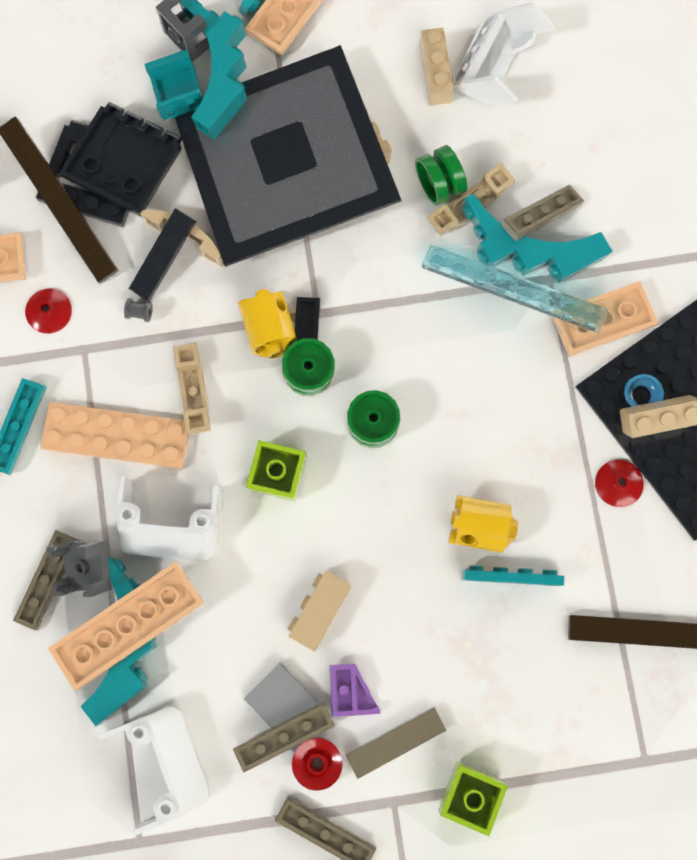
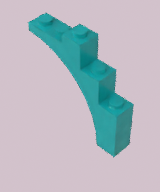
(224, 92)
(529, 254)
(123, 679)

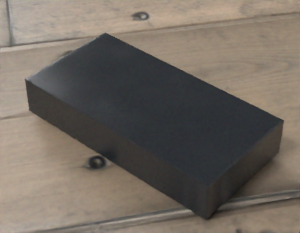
(307, 317)

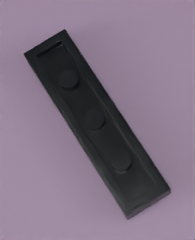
(162, 254)

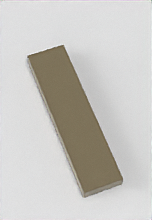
(542, 212)
(40, 589)
(283, 737)
(395, 742)
(323, 832)

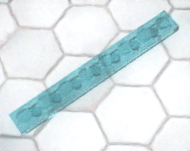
(515, 288)

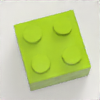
(276, 471)
(472, 798)

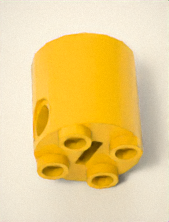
(267, 323)
(482, 524)

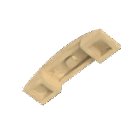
(487, 190)
(158, 219)
(192, 389)

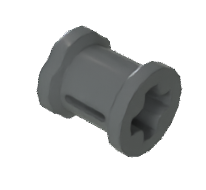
(138, 310)

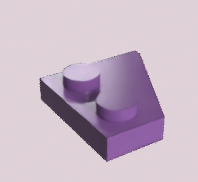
(349, 692)

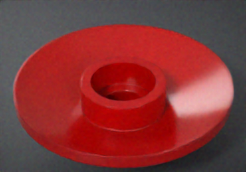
(55, 318)
(607, 483)
(317, 777)

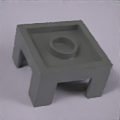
(181, 30)
(84, 566)

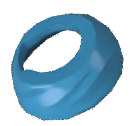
(648, 381)

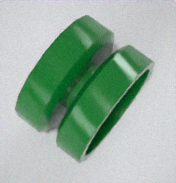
(441, 175)
(308, 352)
(387, 415)

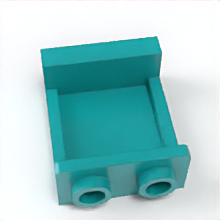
(175, 84)

